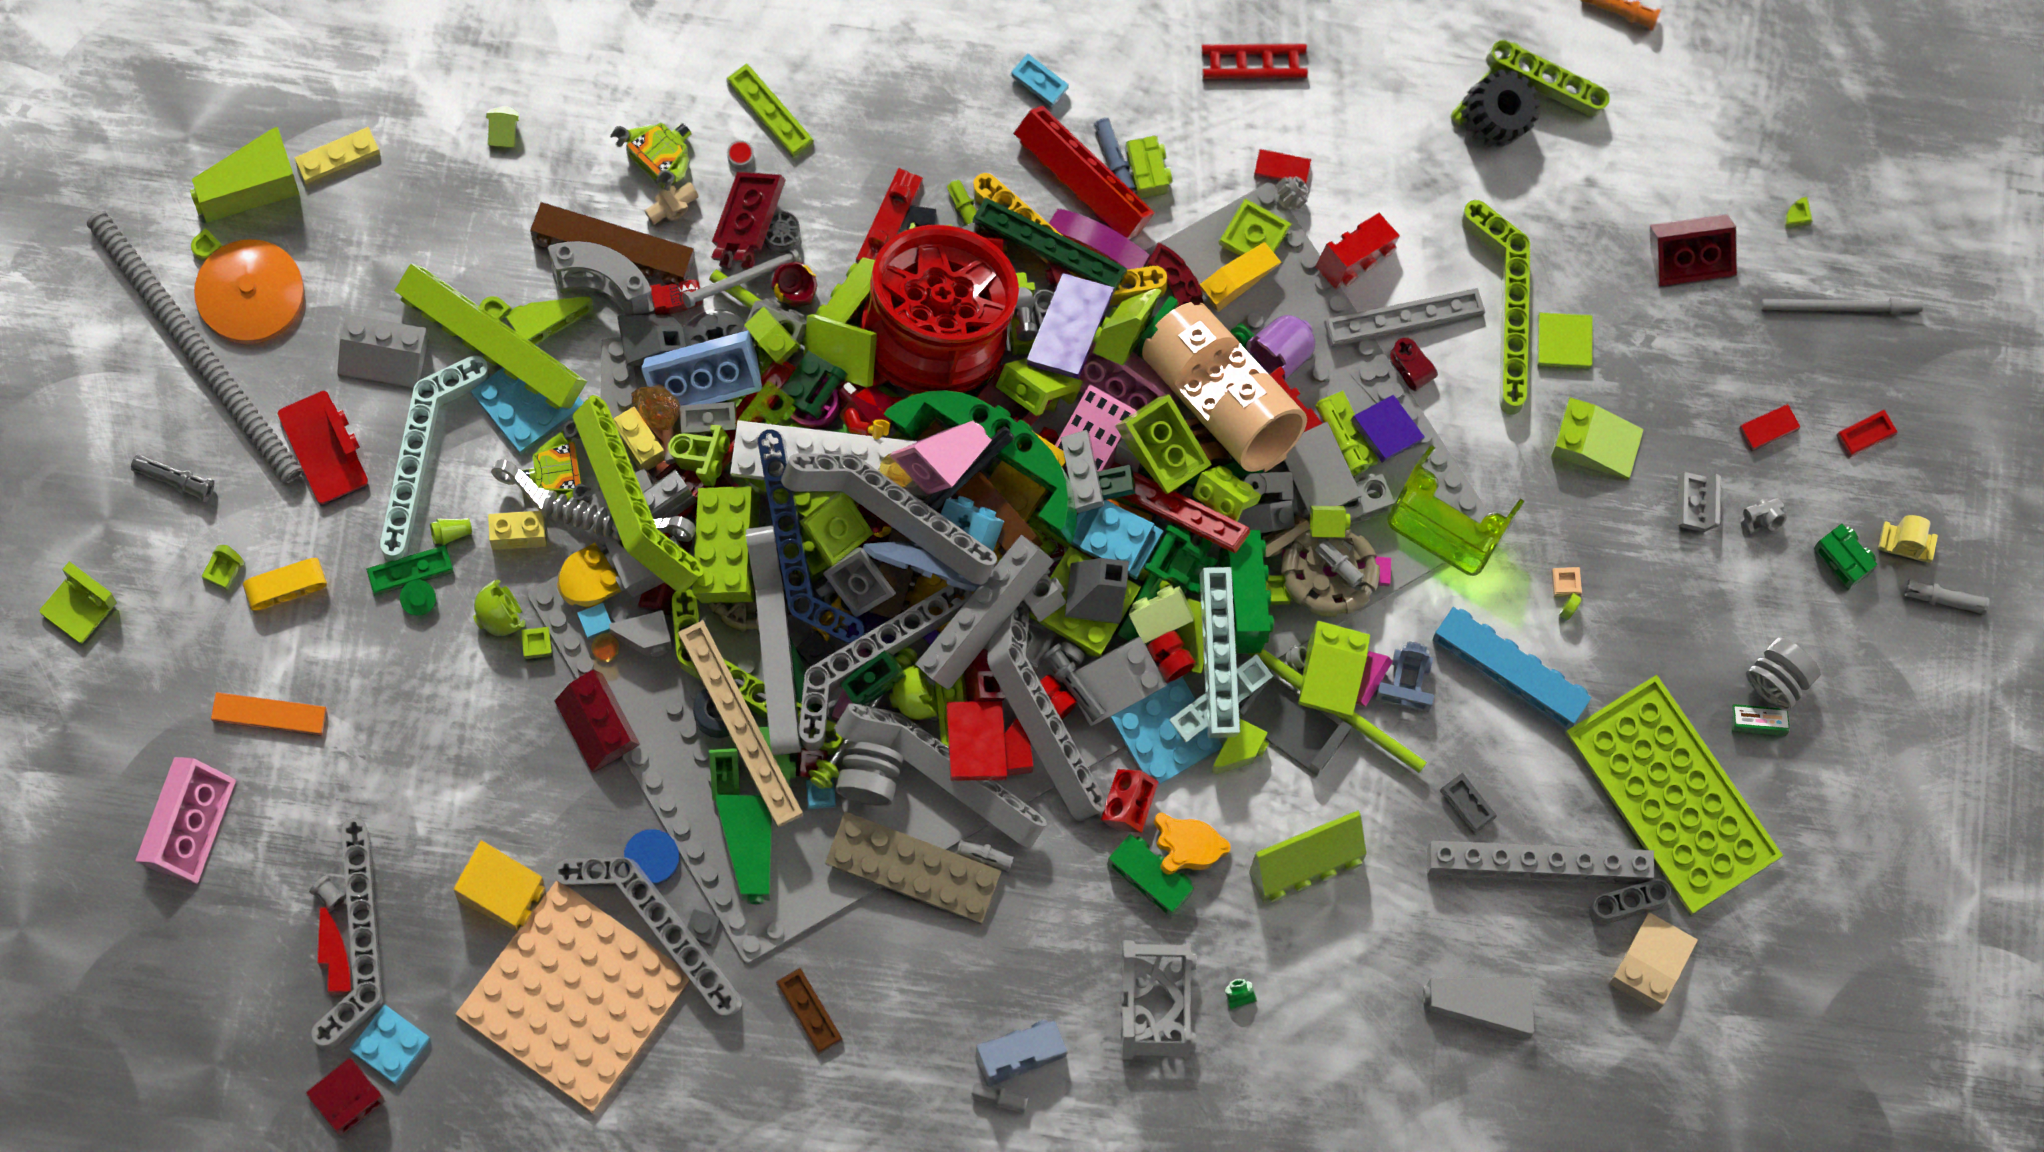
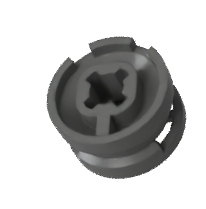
(783, 232)

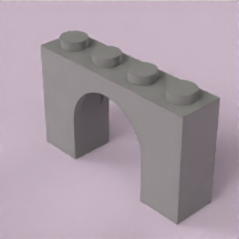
(632, 574)

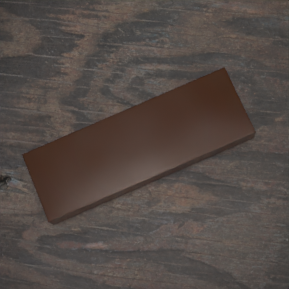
(809, 1011)

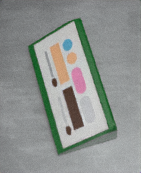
(1760, 720)

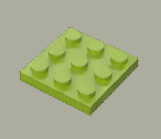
(1085, 633)

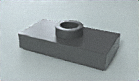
(1468, 803)

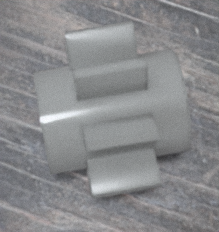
(1291, 192)

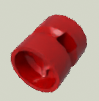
(1169, 653)
(1061, 700)

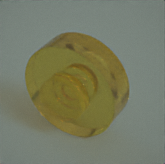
(894, 472)

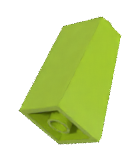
(245, 179)

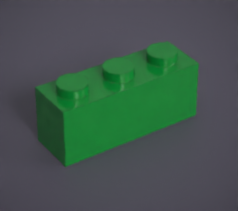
(1144, 872)

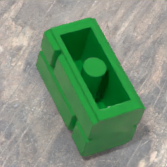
(1846, 555)

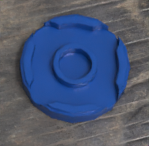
(654, 853)

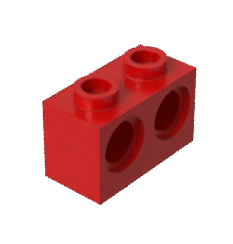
(1129, 800)

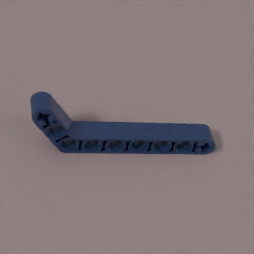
(795, 536)

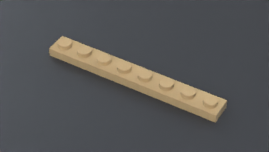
(740, 724)

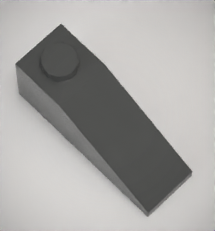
(1268, 515)

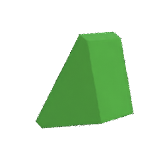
(724, 772)

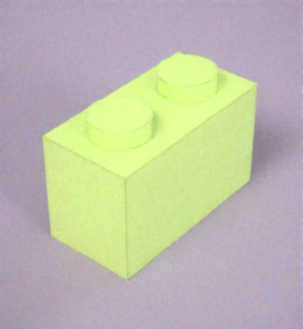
(1161, 613)

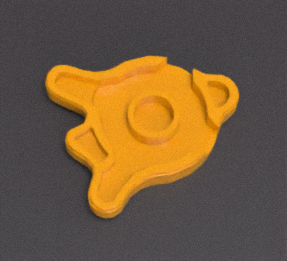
(1189, 844)

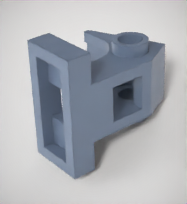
(1415, 658)

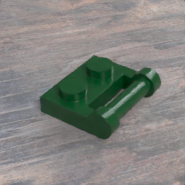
(807, 379)

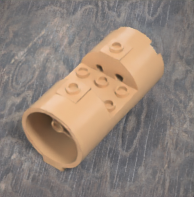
(1225, 387)

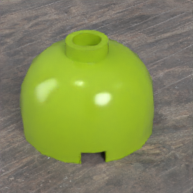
(497, 610)
(914, 695)

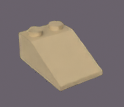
(1653, 962)

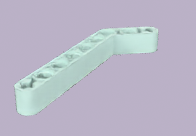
(419, 457)

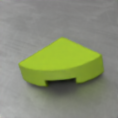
(1798, 214)

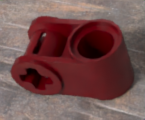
(1414, 367)

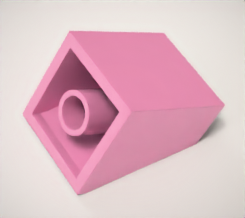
(942, 458)

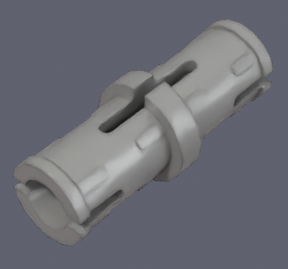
(985, 855)

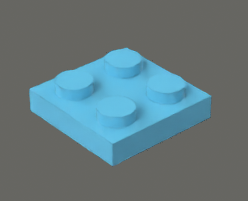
(1116, 535)
(389, 1044)

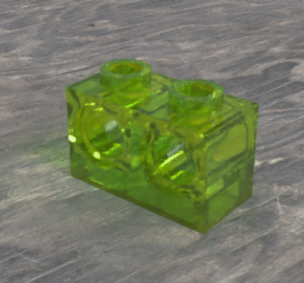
(760, 406)

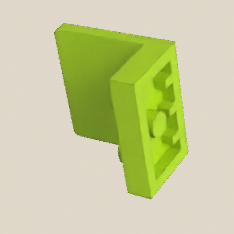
(78, 604)

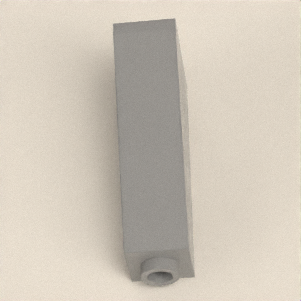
(1489, 1002)

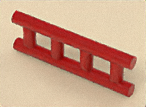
(1241, 70)

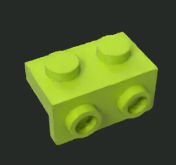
(1225, 492)

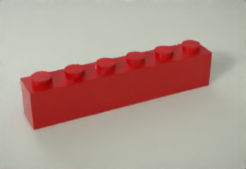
(1083, 173)

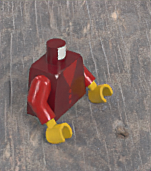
(866, 410)

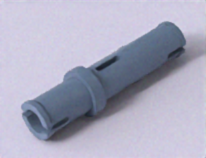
(1113, 153)

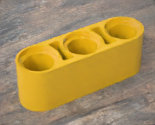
(284, 584)

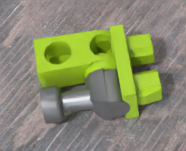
(1021, 329)

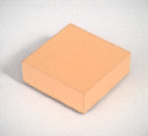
(1566, 581)

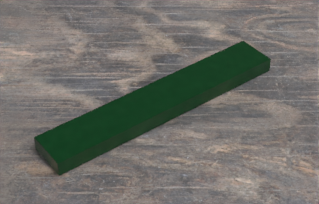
(1049, 244)

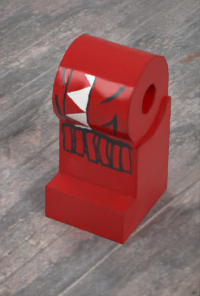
(669, 298)

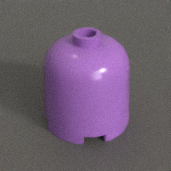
(1283, 343)

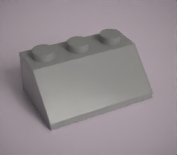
(382, 351)

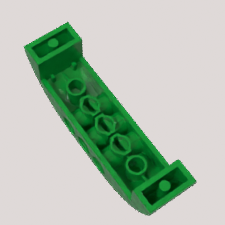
(1024, 453)

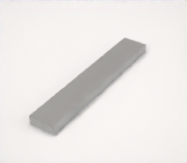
(1404, 317)

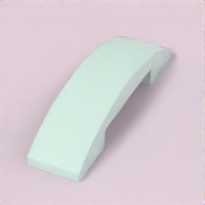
(1194, 717)

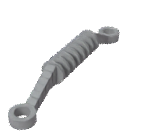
(548, 503)

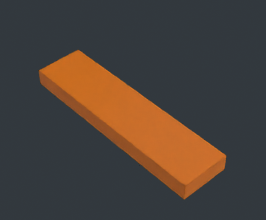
(268, 713)

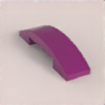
(1099, 239)

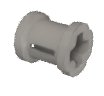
(328, 893)

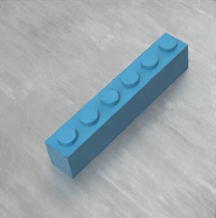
(1511, 667)

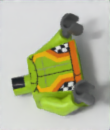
(657, 151)
(558, 467)

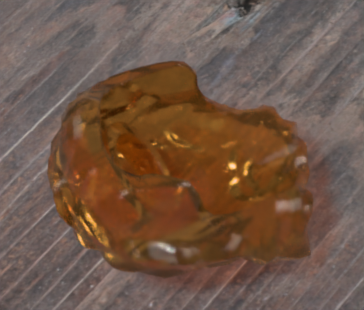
(653, 400)

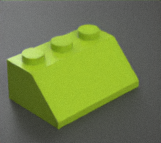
(850, 297)
(1125, 326)

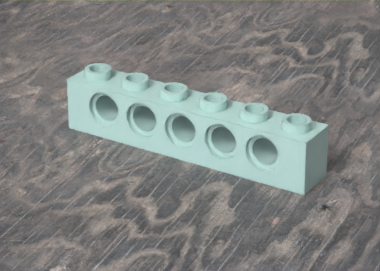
(1219, 652)

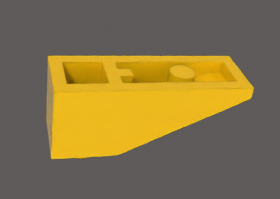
(1239, 276)

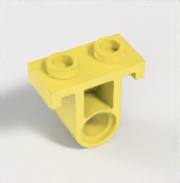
(1909, 538)

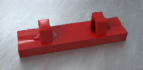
(891, 213)

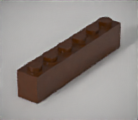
(649, 253)
(986, 495)

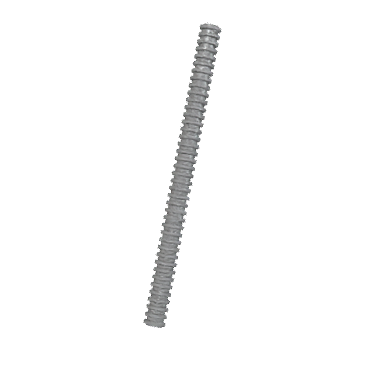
(194, 347)

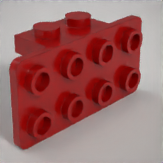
(323, 446)

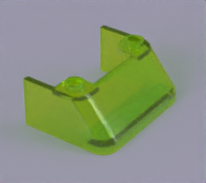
(1442, 527)

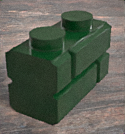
(873, 679)

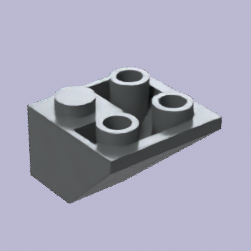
(649, 336)
(1097, 590)

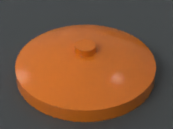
(249, 291)

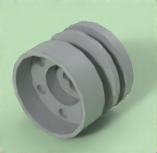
(1783, 673)
(869, 773)

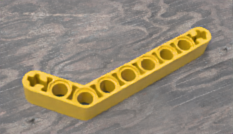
(1002, 195)

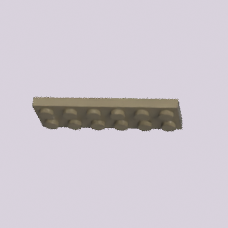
(913, 867)

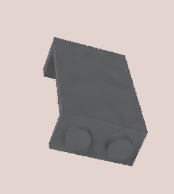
(1293, 728)

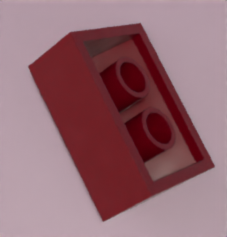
(1694, 249)
(596, 720)

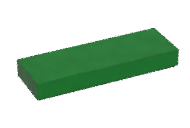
(419, 566)

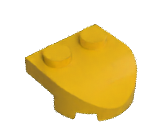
(587, 578)

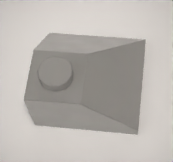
(859, 582)

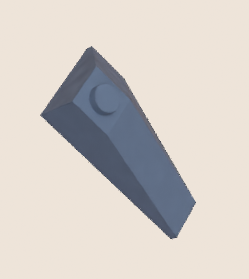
(909, 553)

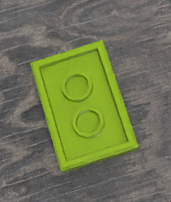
(842, 346)

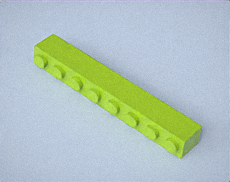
(490, 336)

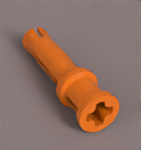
(1631, 11)

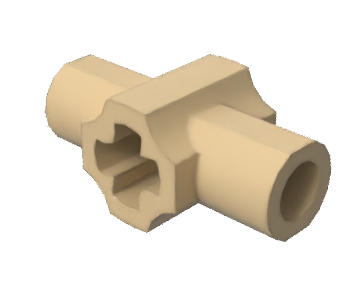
(671, 203)

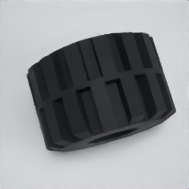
(1500, 108)

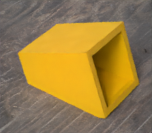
(499, 887)

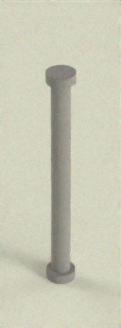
(689, 298)

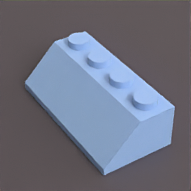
(707, 370)

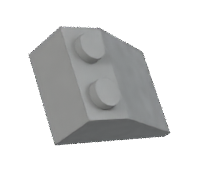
(1121, 678)

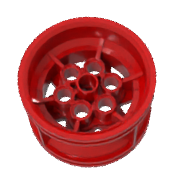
(952, 310)

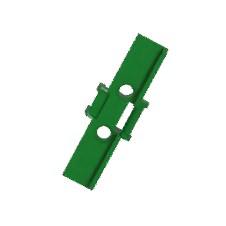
(1181, 570)

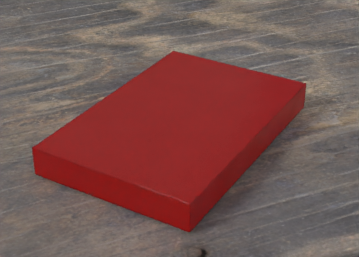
(976, 741)

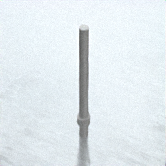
(1893, 306)

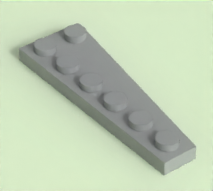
(616, 381)

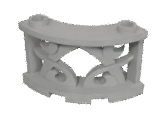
(602, 270)
(1138, 968)

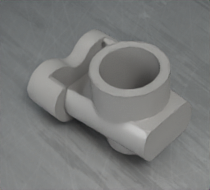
(1764, 513)

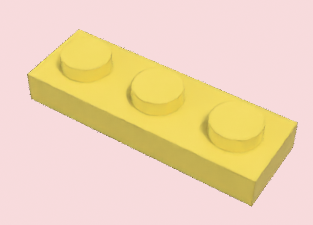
(337, 155)

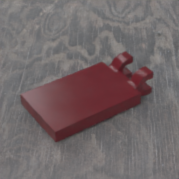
(746, 217)

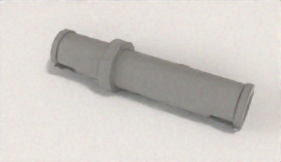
(1936, 594)

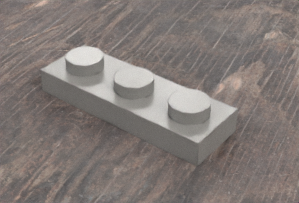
(1082, 471)

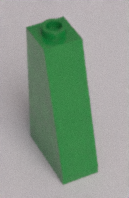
(749, 839)

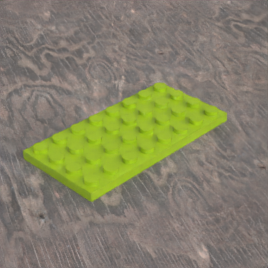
(1674, 794)

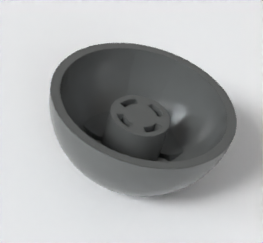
(712, 324)

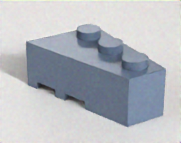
(1020, 1052)

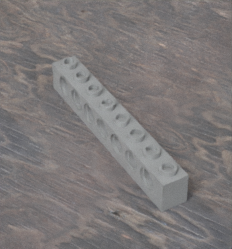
(1540, 862)

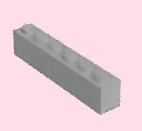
(984, 612)

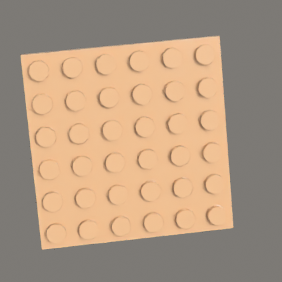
(574, 996)

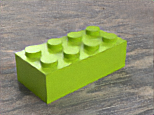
(722, 543)

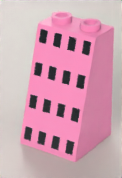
(1098, 415)

